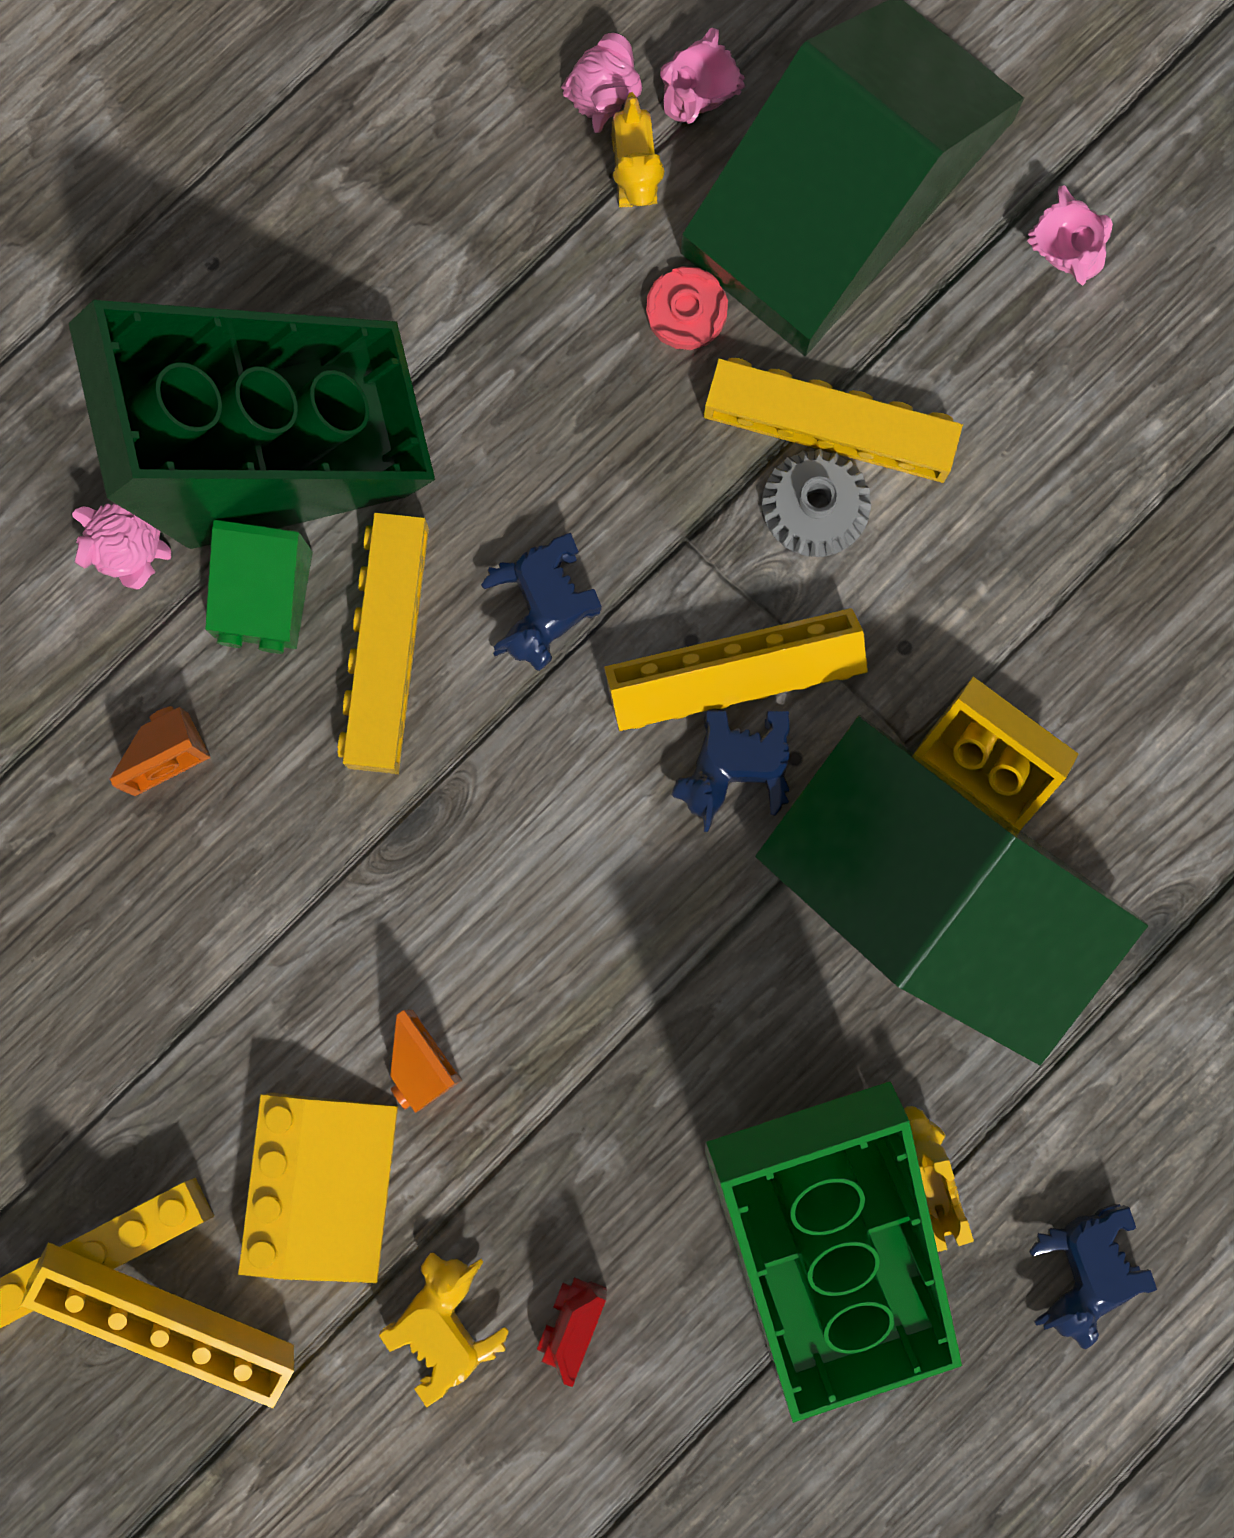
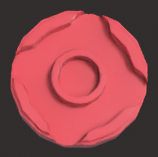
(686, 308)

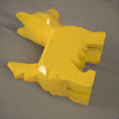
(637, 166)
(938, 1181)
(437, 1332)

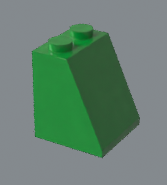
(256, 586)

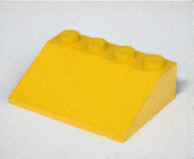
(318, 1189)

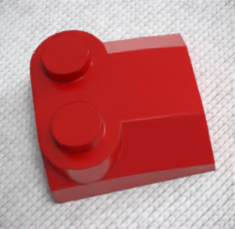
(570, 1337)

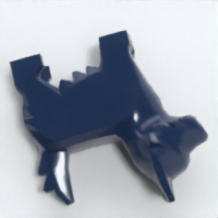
(549, 597)
(736, 757)
(1098, 1269)

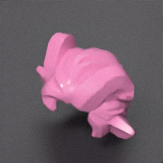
(603, 79)
(700, 79)
(1072, 237)
(118, 544)

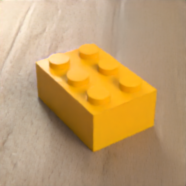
(997, 753)

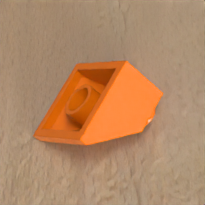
(159, 752)
(418, 1064)

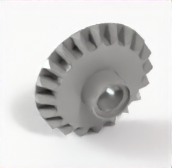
(812, 529)

